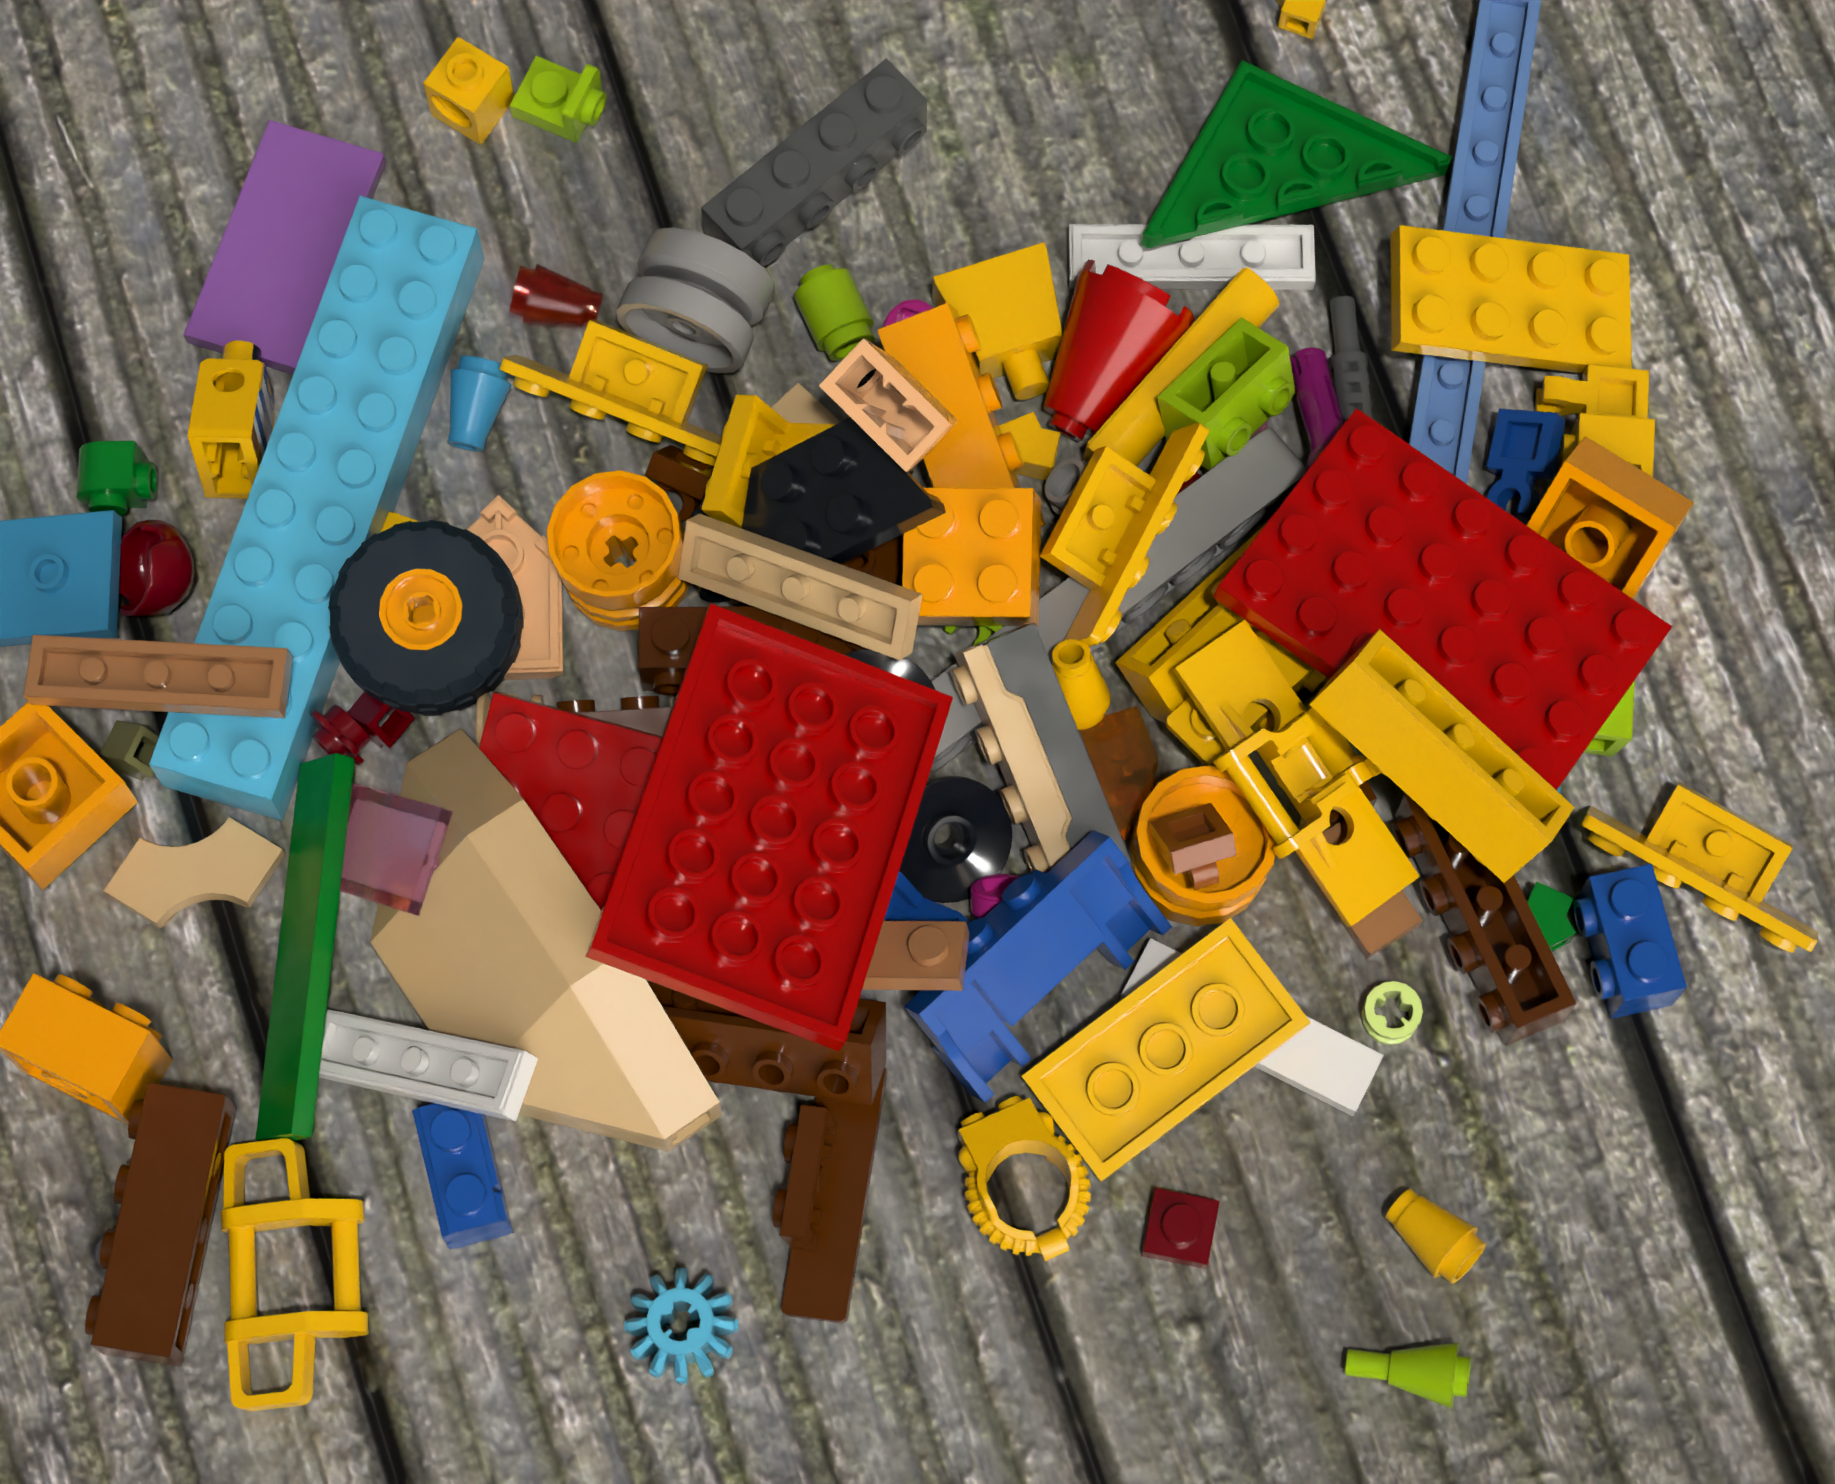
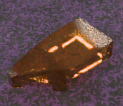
(1123, 763)

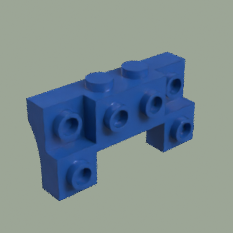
(1030, 947)

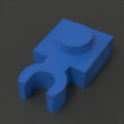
(1521, 451)

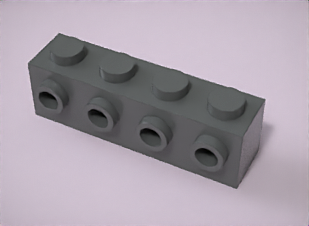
(818, 165)

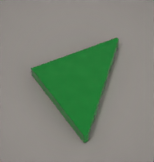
(1281, 153)

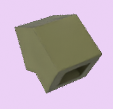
(121, 746)

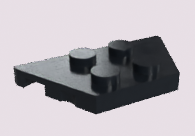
(835, 496)

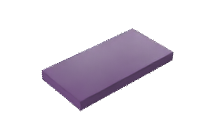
(282, 243)

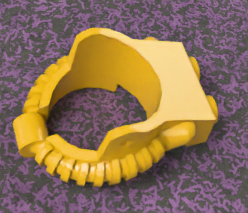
(1015, 1131)

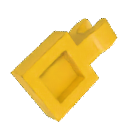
(1601, 391)

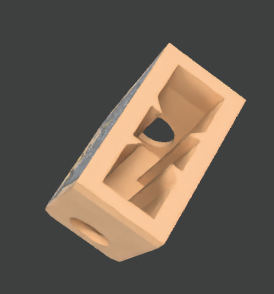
(890, 405)

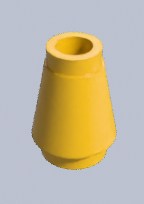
(1081, 682)
(1436, 1236)

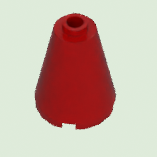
(1108, 347)

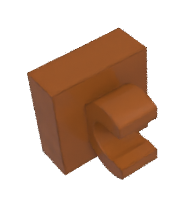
(1194, 843)

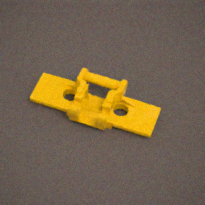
(1309, 764)

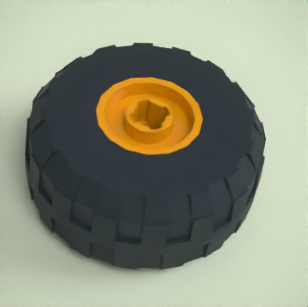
(426, 617)

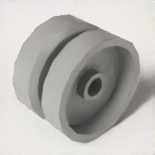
(696, 298)

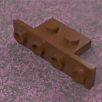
(826, 1203)

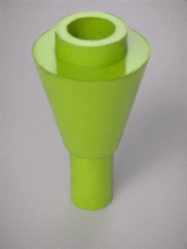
(1426, 1371)

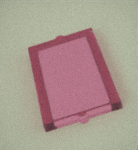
(391, 848)

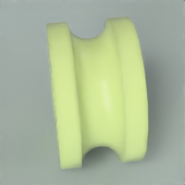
(1406, 1001)

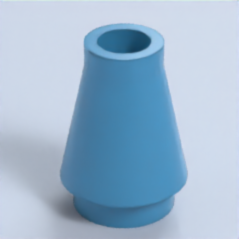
(475, 401)

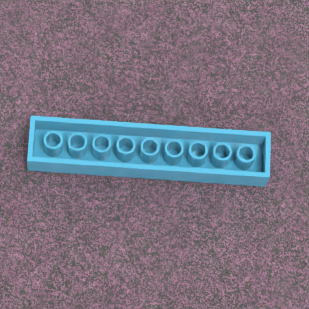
(325, 489)

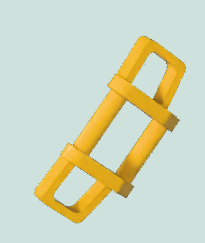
(302, 1327)

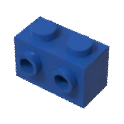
(1629, 941)

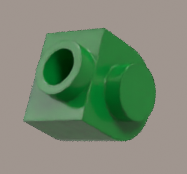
(115, 476)

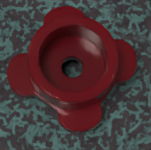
(339, 733)

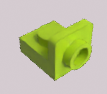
(559, 98)

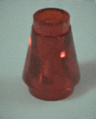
(552, 299)

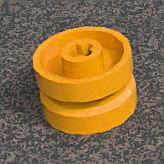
(1239, 875)

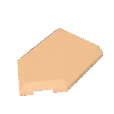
(538, 585)

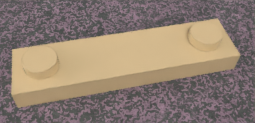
(800, 586)

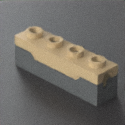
(1035, 745)

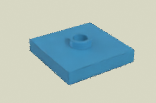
(59, 576)

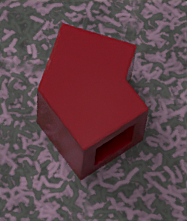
(369, 711)

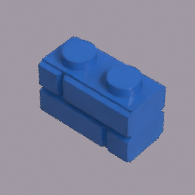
(462, 1175)

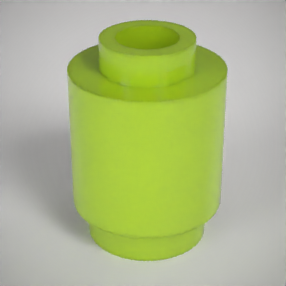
(833, 310)

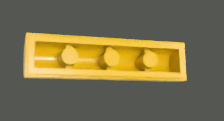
(1138, 422)

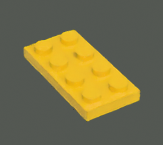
(1509, 301)
(1166, 1049)

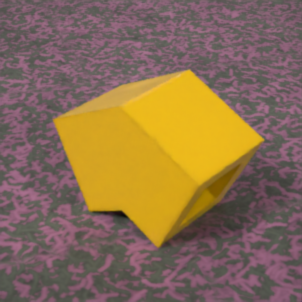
(1301, 16)
(1036, 445)

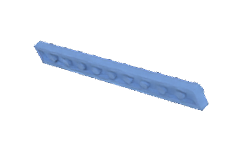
(1477, 205)

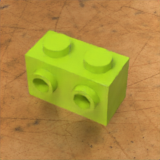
(1230, 390)

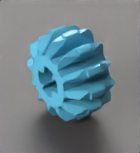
(664, 1312)

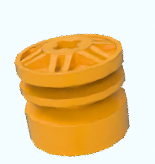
(612, 518)

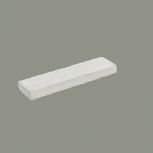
(1207, 262)
(1312, 1061)
(425, 1065)

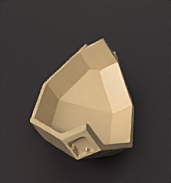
(508, 966)

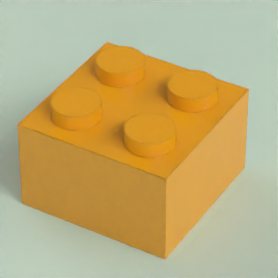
(1609, 516)
(977, 558)
(53, 794)
(82, 1046)

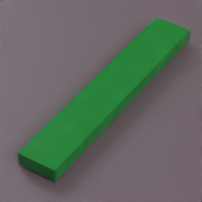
(305, 949)

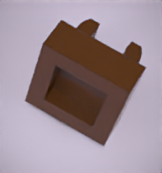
(682, 475)

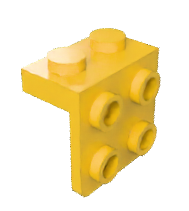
(748, 439)

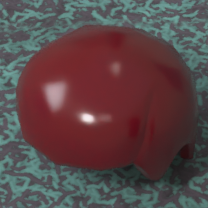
(154, 568)

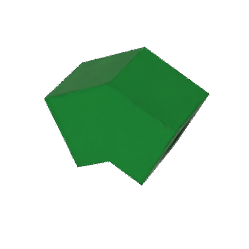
(1550, 913)

